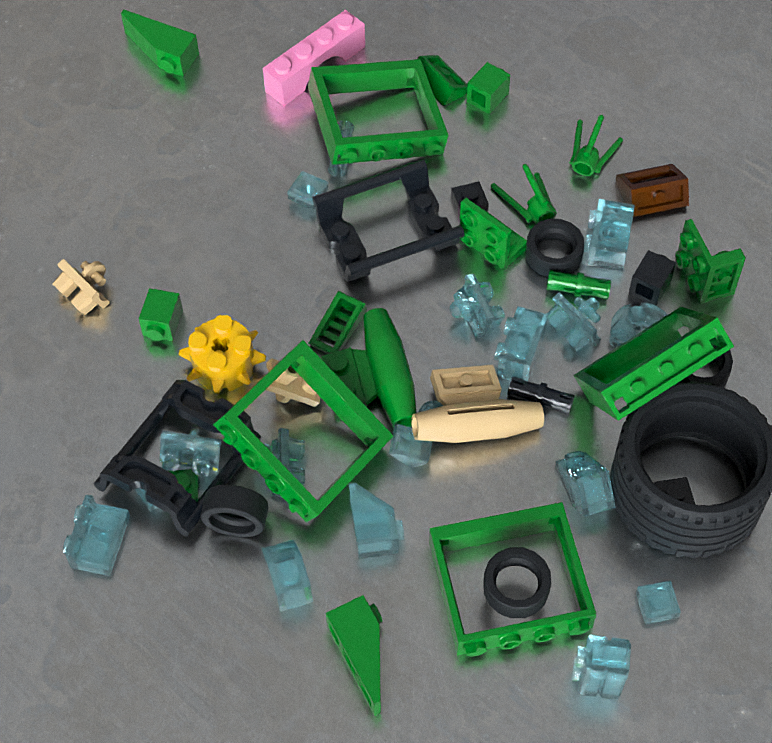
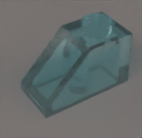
(374, 524)
(288, 575)

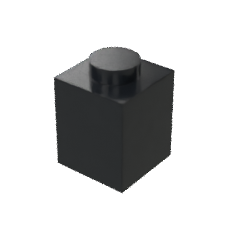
(652, 277)

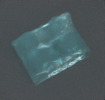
(95, 536)

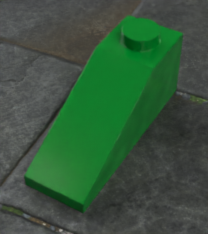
(164, 44)
(357, 635)

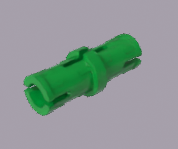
(578, 284)

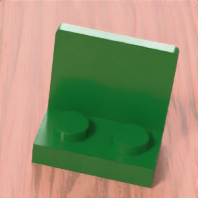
(489, 235)
(706, 274)

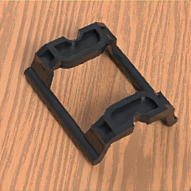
(422, 206)
(161, 485)

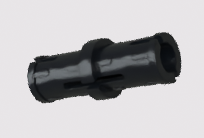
(541, 393)

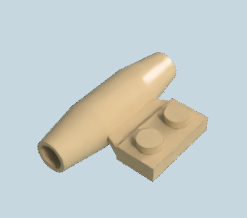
(473, 408)

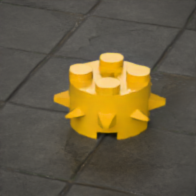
(222, 354)

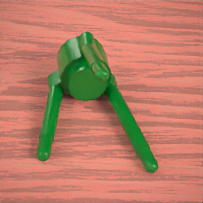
(586, 159)
(539, 206)

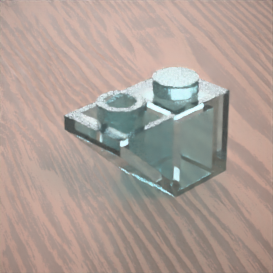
(586, 483)

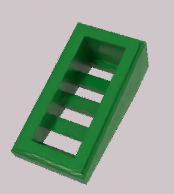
(340, 301)

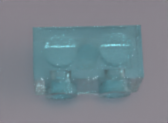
(610, 234)
(522, 344)

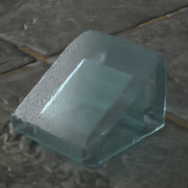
(407, 449)

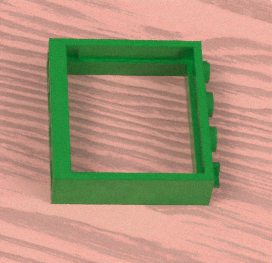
(376, 77)
(653, 361)
(338, 398)
(501, 528)

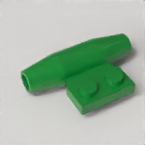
(379, 369)

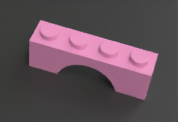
(290, 72)

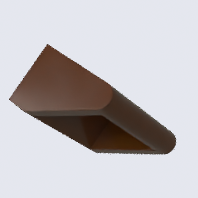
(655, 194)

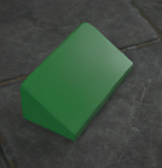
(444, 81)

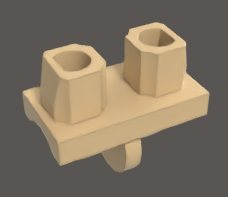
(71, 278)
(291, 386)

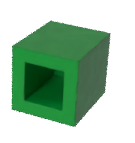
(488, 88)
(160, 314)

